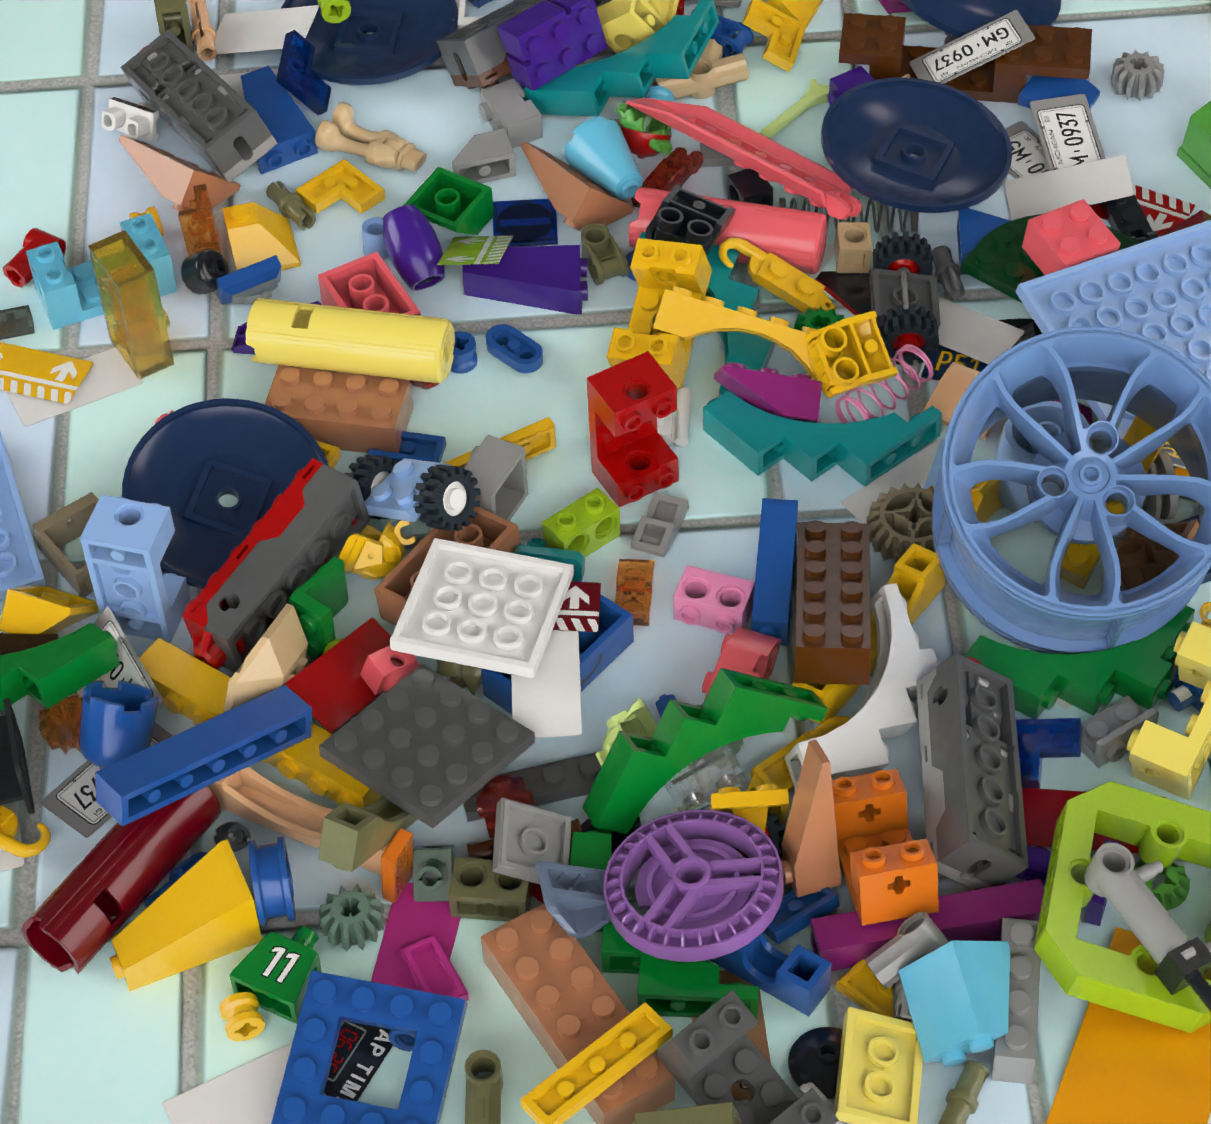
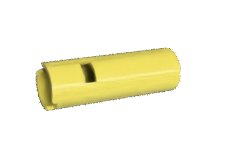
(351, 340)

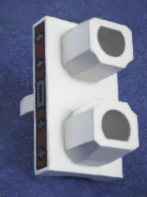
(131, 118)

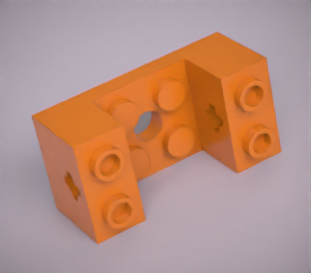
(878, 858)

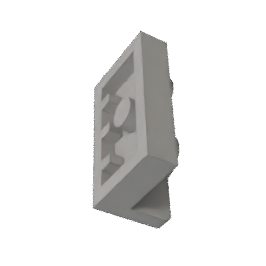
(1109, 731)

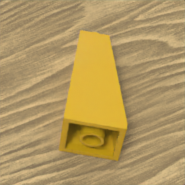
(190, 924)

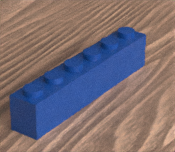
(202, 755)

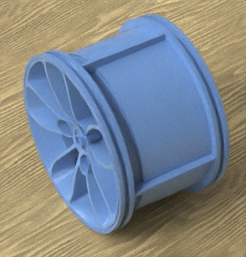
(1071, 365)

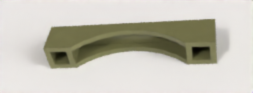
(355, 834)

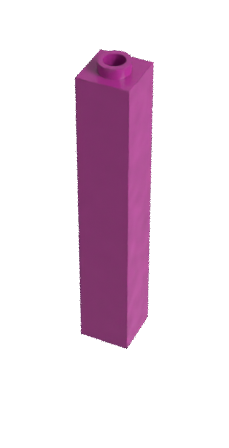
(961, 917)

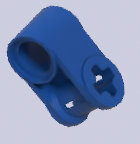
(726, 36)

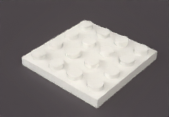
(482, 608)

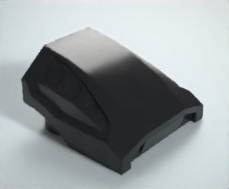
(689, 219)

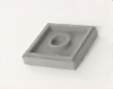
(528, 836)

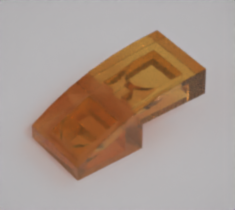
(635, 588)

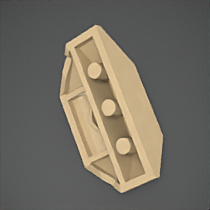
(272, 660)

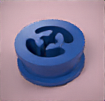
(272, 880)

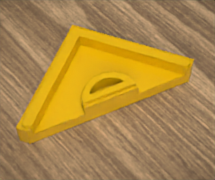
(866, 990)

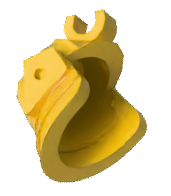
(374, 551)

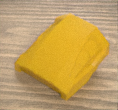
(849, 354)

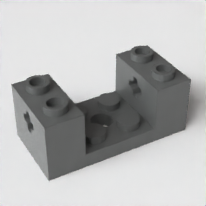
(718, 1053)

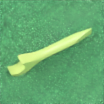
(814, 95)

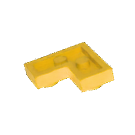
(782, 32)
(344, 183)

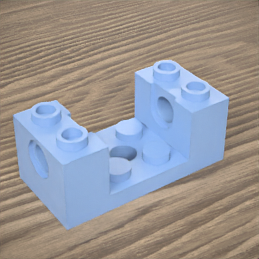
(123, 560)

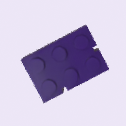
(551, 40)

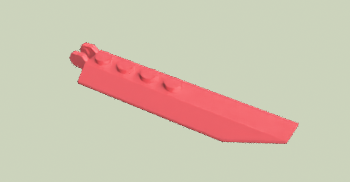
(757, 153)

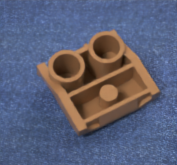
(1146, 559)

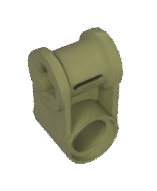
(602, 253)

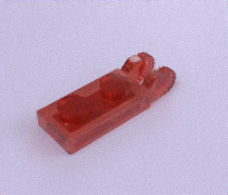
(673, 171)

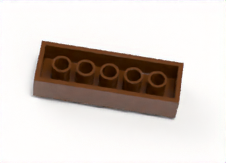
(833, 604)

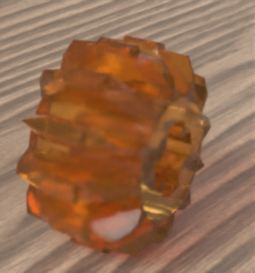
(62, 723)

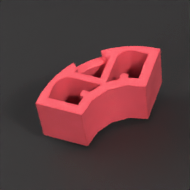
(745, 653)

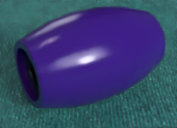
(413, 247)

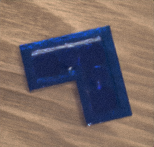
(296, 73)
(1045, 740)

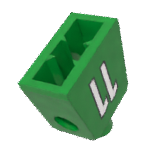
(279, 972)

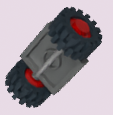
(905, 295)

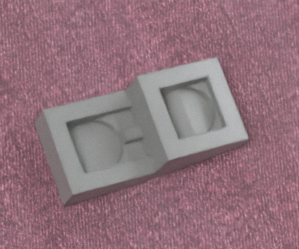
(660, 525)

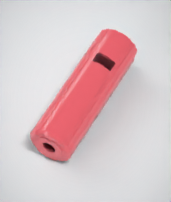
(788, 233)

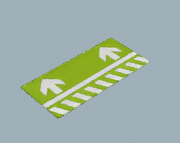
(475, 250)

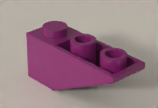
(781, 395)

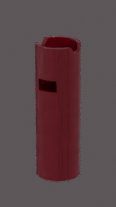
(116, 880)

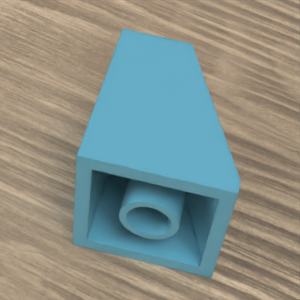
(959, 998)

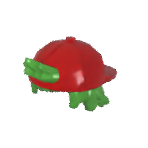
(643, 133)

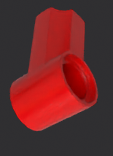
(18, 268)

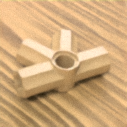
(708, 74)

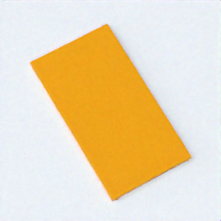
(1134, 1068)

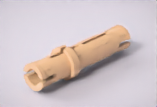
(202, 33)

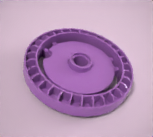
(694, 885)

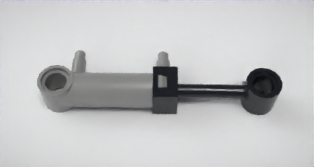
(1179, 959)

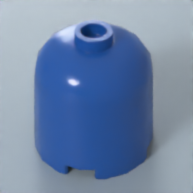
(116, 722)

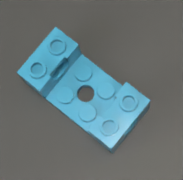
(73, 292)

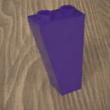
(532, 277)

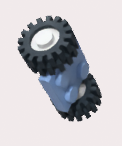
(416, 489)

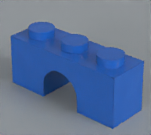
(794, 979)

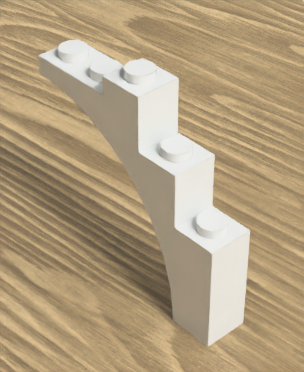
(887, 709)

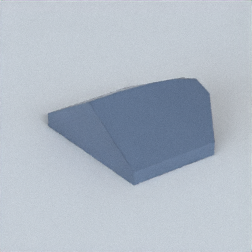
(574, 897)

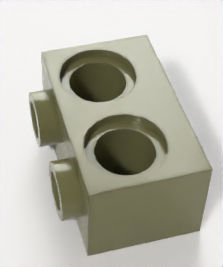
(490, 896)

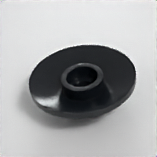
(808, 1063)

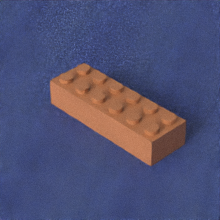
(570, 1008)

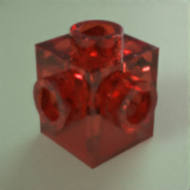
(494, 790)

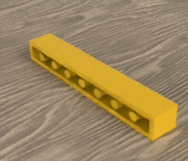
(200, 694)

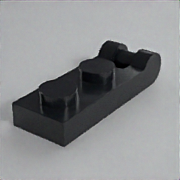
(1128, 218)

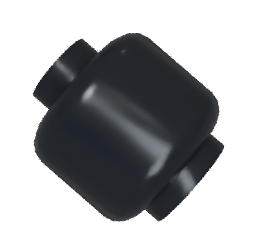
(202, 269)

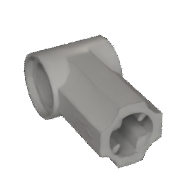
(914, 940)

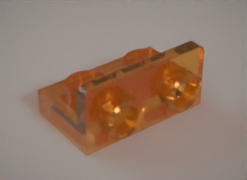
(199, 223)

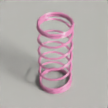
(907, 369)

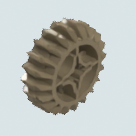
(893, 519)

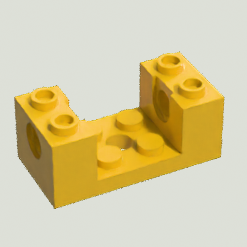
(659, 267)

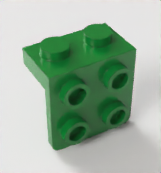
(319, 602)

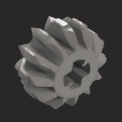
(1137, 75)

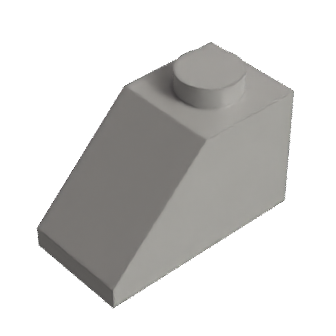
(486, 158)

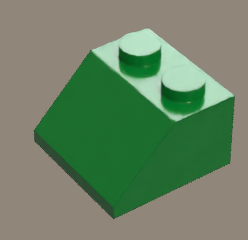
(454, 202)

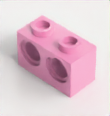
(713, 600)

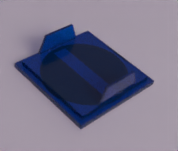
(528, 221)

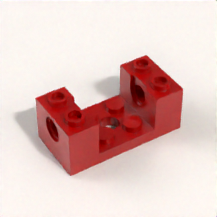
(624, 439)

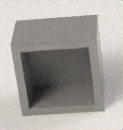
(500, 475)

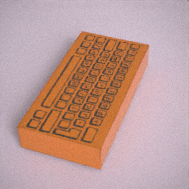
(397, 865)

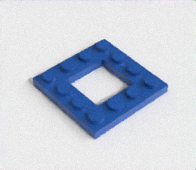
(336, 998)

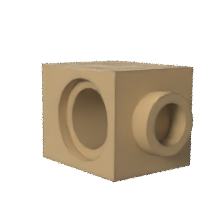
(853, 247)

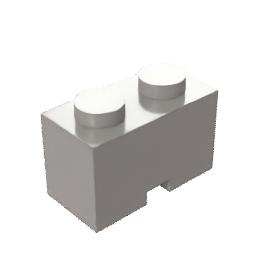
(506, 109)

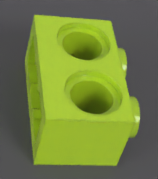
(583, 524)

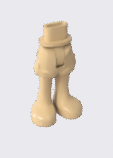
(378, 148)

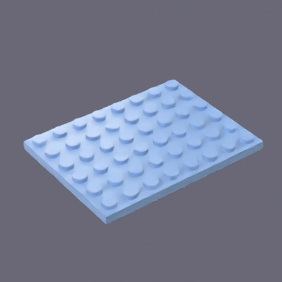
(1142, 289)

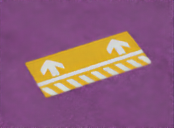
(41, 373)

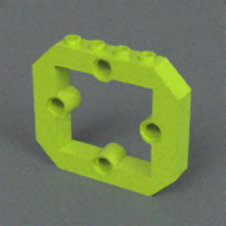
(1095, 973)

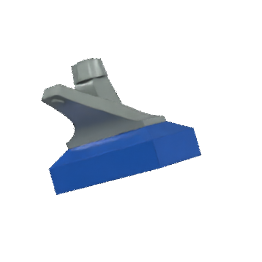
(250, 282)

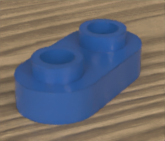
(518, 350)

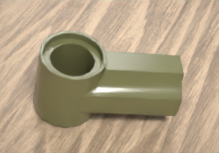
(483, 1095)

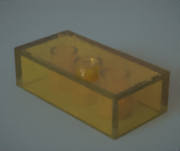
(131, 304)

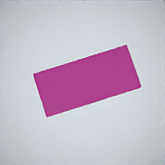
(408, 924)

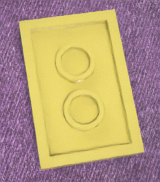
(878, 1070)

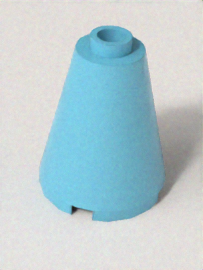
(604, 157)

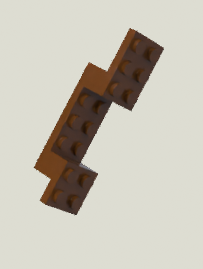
(1053, 53)

